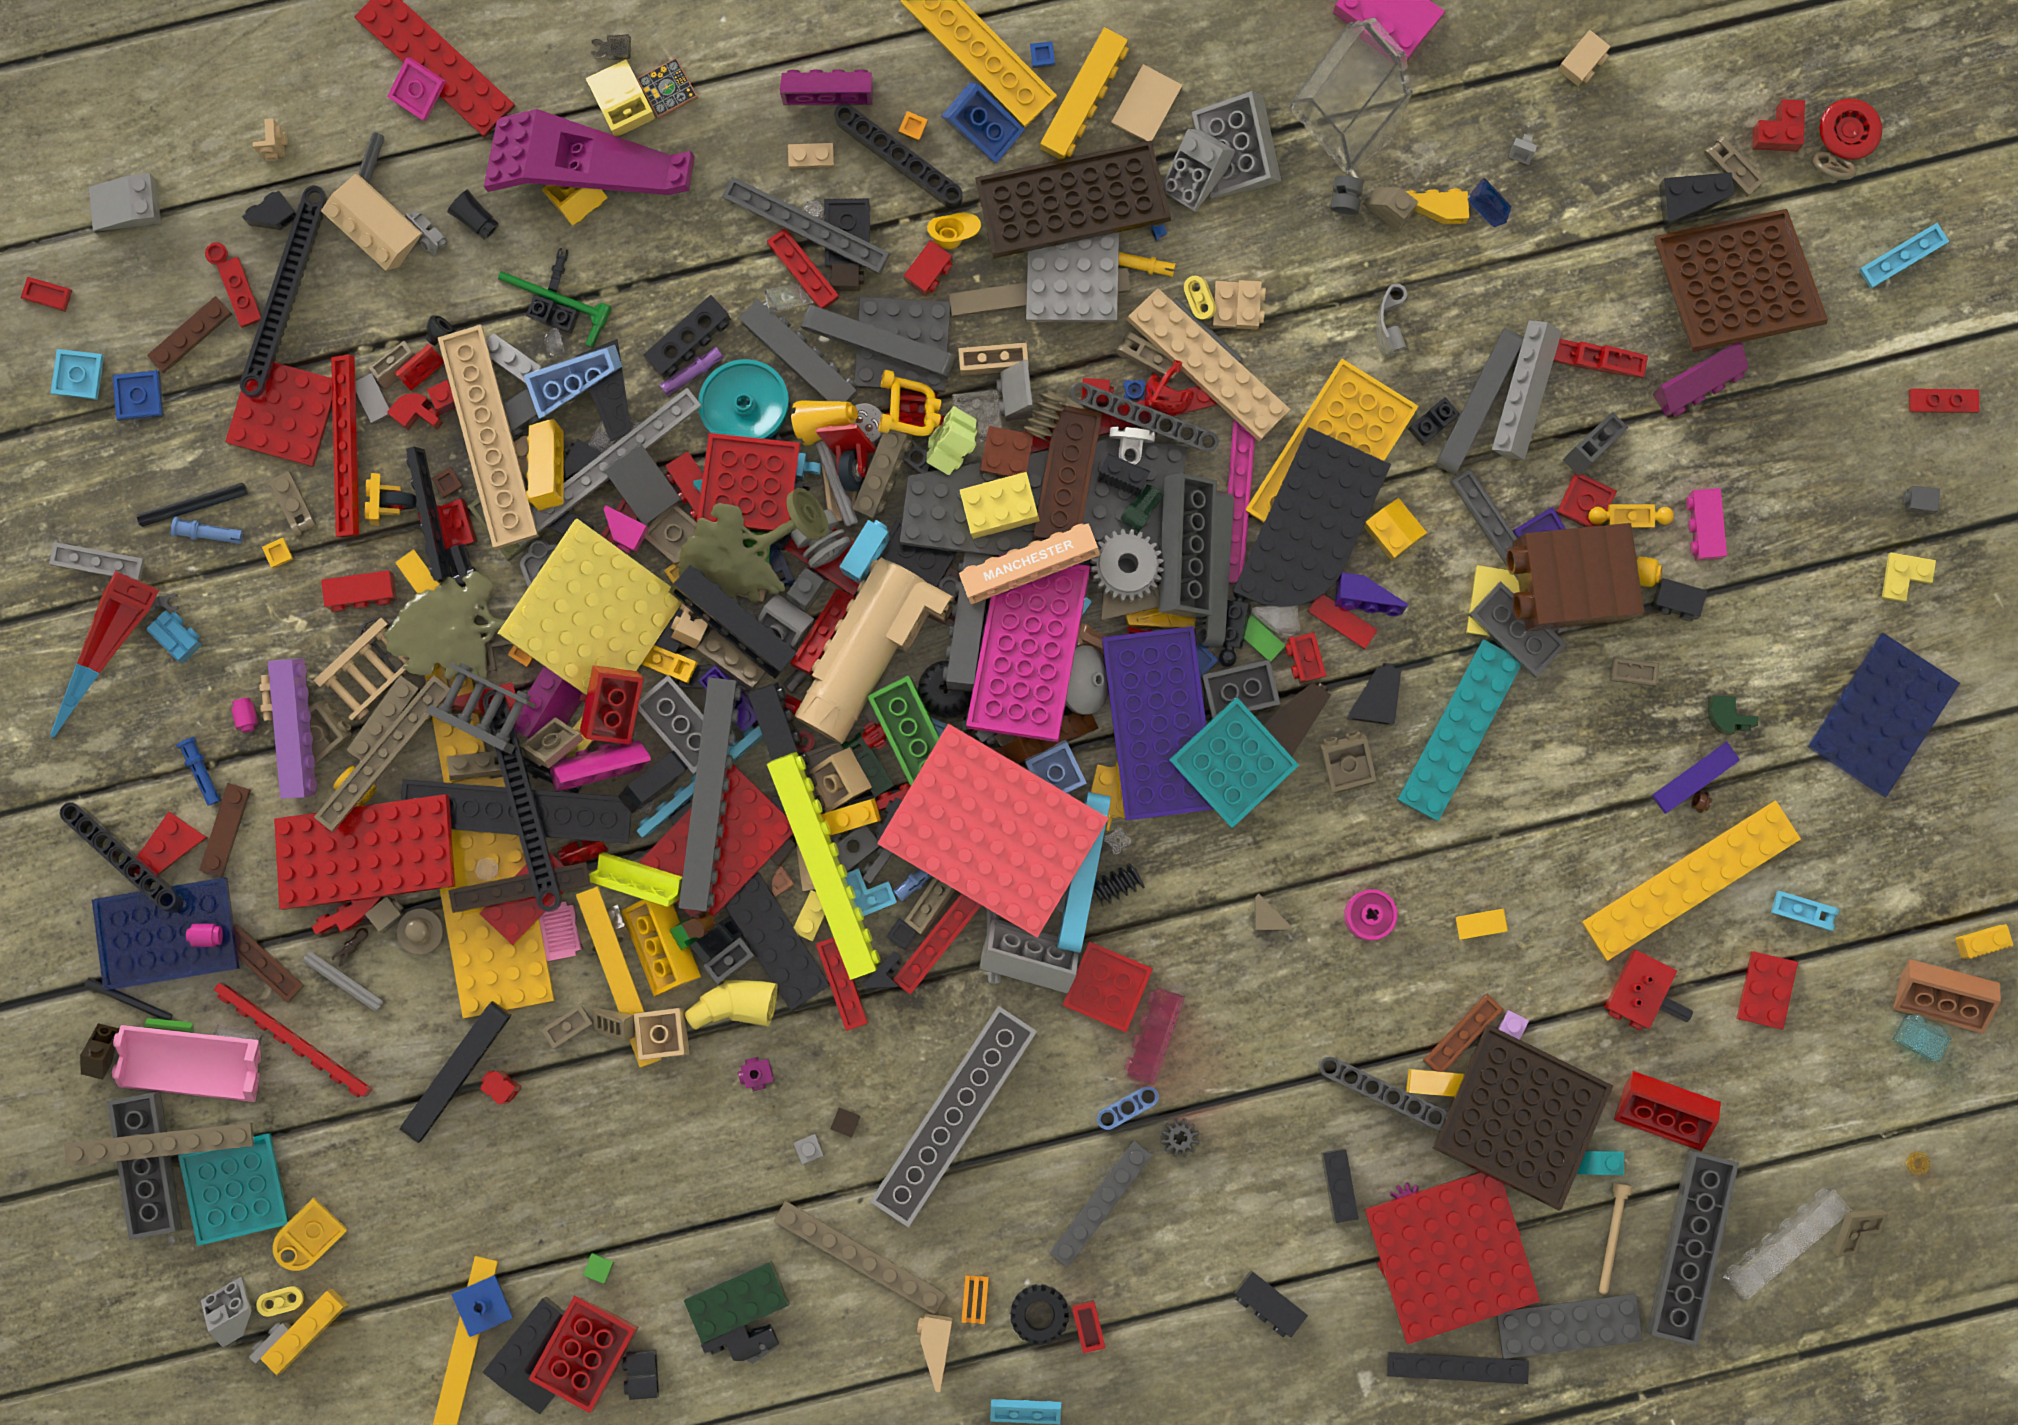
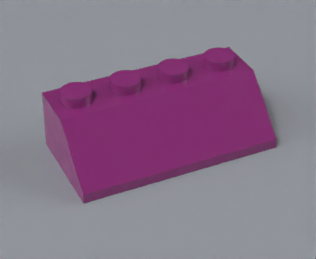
(827, 87)
(1702, 379)
(552, 699)

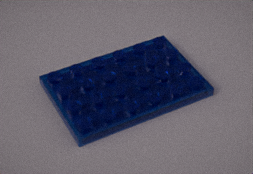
(1883, 714)
(149, 945)

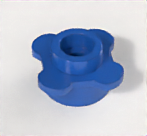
(1138, 385)

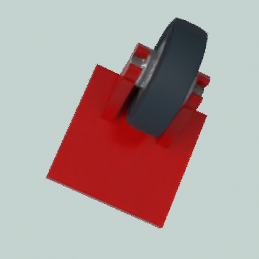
(852, 451)

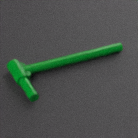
(598, 314)

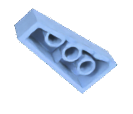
(565, 380)

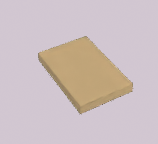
(1146, 104)

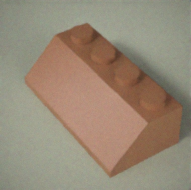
(1947, 996)

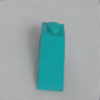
(1602, 1163)

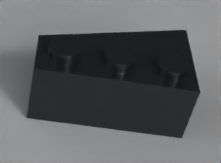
(1692, 195)

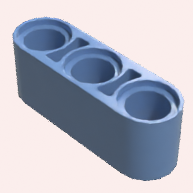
(1139, 1107)

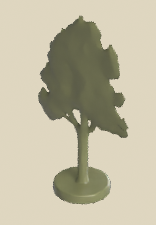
(737, 569)
(442, 628)

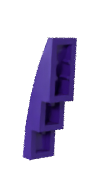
(1695, 777)

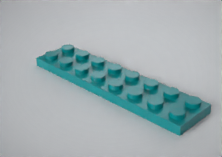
(1459, 730)

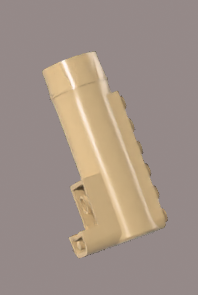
(880, 620)

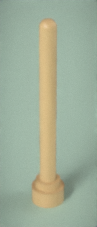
(1621, 1193)

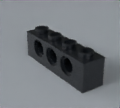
(690, 324)

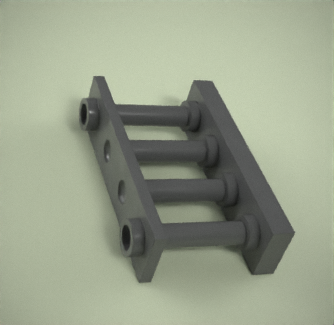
(482, 729)

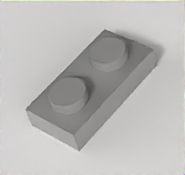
(262, 1347)

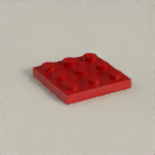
(1107, 987)

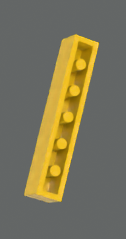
(1084, 94)

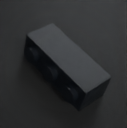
(1339, 1185)
(1270, 1305)

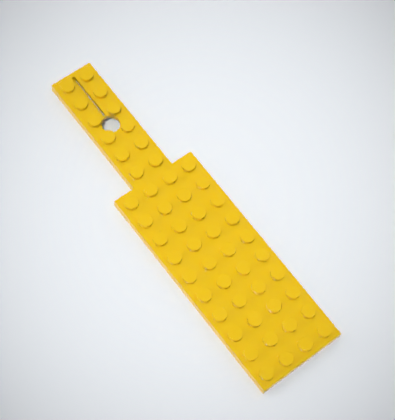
(483, 960)

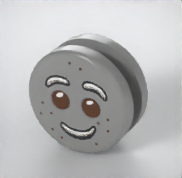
(868, 421)

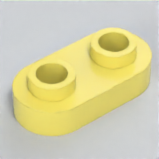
(1200, 298)
(281, 1301)

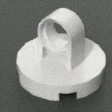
(1132, 439)

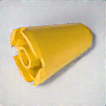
(820, 414)

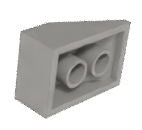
(125, 203)
(1015, 391)

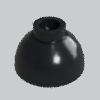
(436, 328)

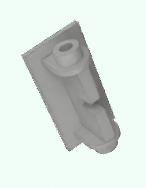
(430, 239)

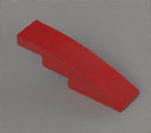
(1601, 358)

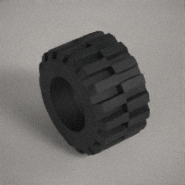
(1039, 1335)

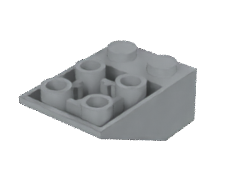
(1197, 168)

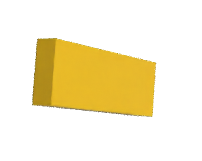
(1433, 1082)

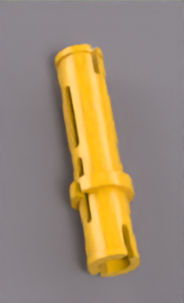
(1146, 264)

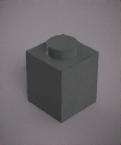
(1921, 500)

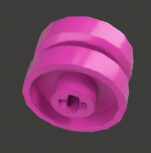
(1384, 915)

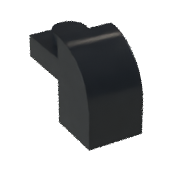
(717, 939)

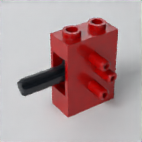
(1642, 992)

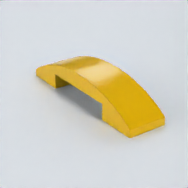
(670, 664)

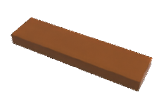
(1463, 1034)

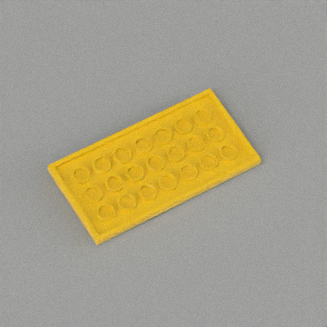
(1348, 409)

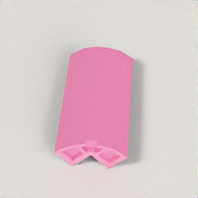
(187, 1063)

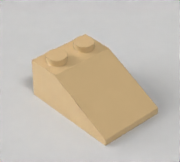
(934, 1339)

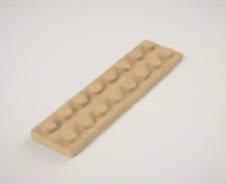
(1208, 364)

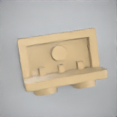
(274, 142)

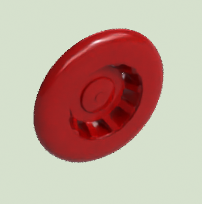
(1850, 129)

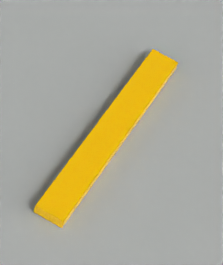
(611, 958)
(461, 1356)

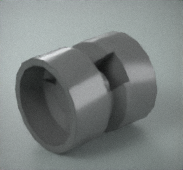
(1346, 197)

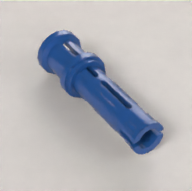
(194, 761)

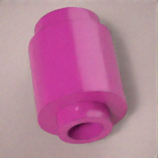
(244, 715)
(204, 935)

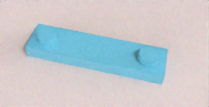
(1903, 255)

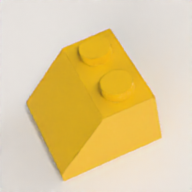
(574, 202)
(1394, 529)

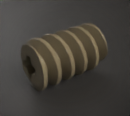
(1045, 414)

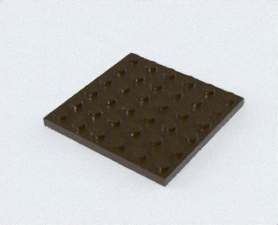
(1523, 1117)

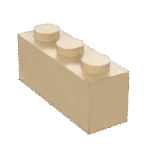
(990, 358)

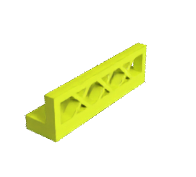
(637, 879)

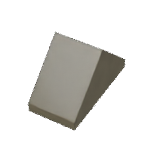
(1266, 917)

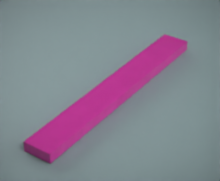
(1240, 487)

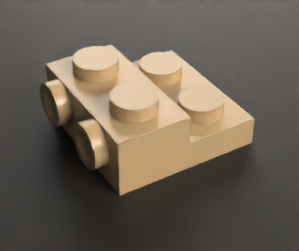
(1238, 304)

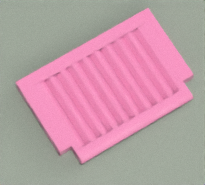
(560, 932)

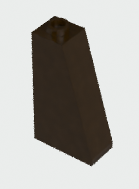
(1297, 716)

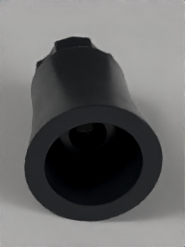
(473, 215)

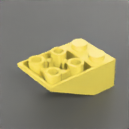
(620, 98)

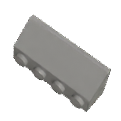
(1022, 956)

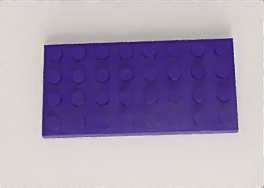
(1154, 714)

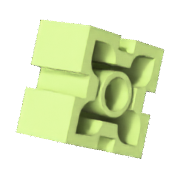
(952, 441)

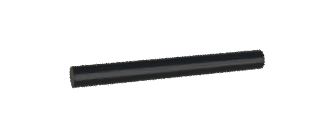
(129, 1000)

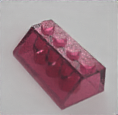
(1155, 1035)

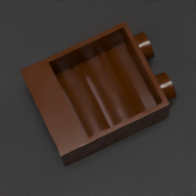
(1576, 577)

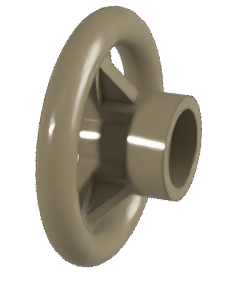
(1833, 170)

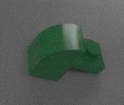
(1723, 718)

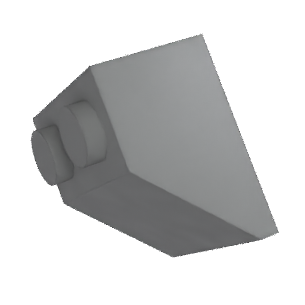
(785, 620)

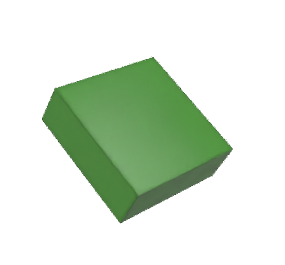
(598, 1268)

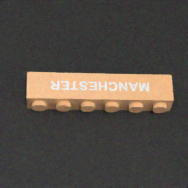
(1029, 563)

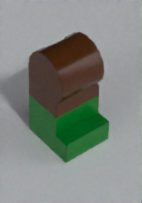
(692, 929)

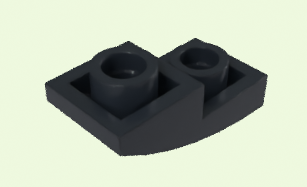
(552, 314)
(1433, 421)

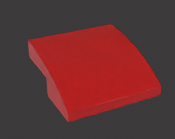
(455, 523)

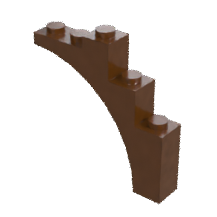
(1024, 748)

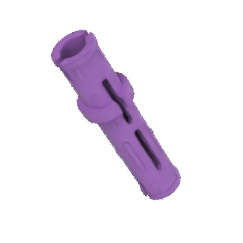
(691, 371)

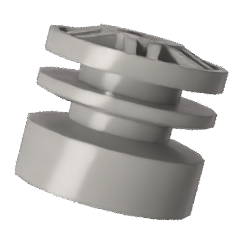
(826, 548)

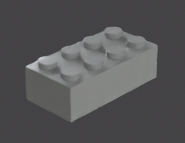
(674, 719)

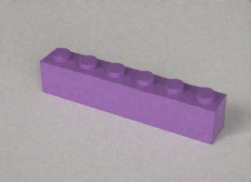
(292, 728)

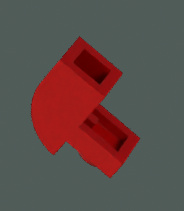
(410, 408)

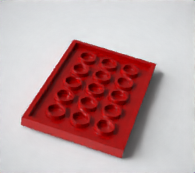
(750, 838)

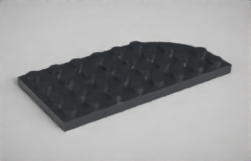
(1312, 522)

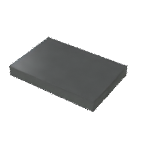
(642, 484)

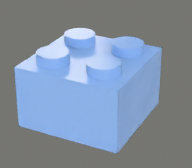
(1058, 768)

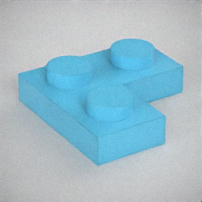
(871, 899)

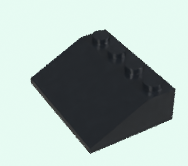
(520, 1354)

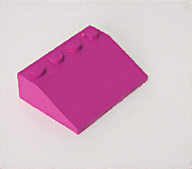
(1403, 20)
(599, 765)

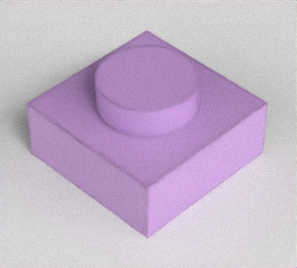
(1513, 1024)

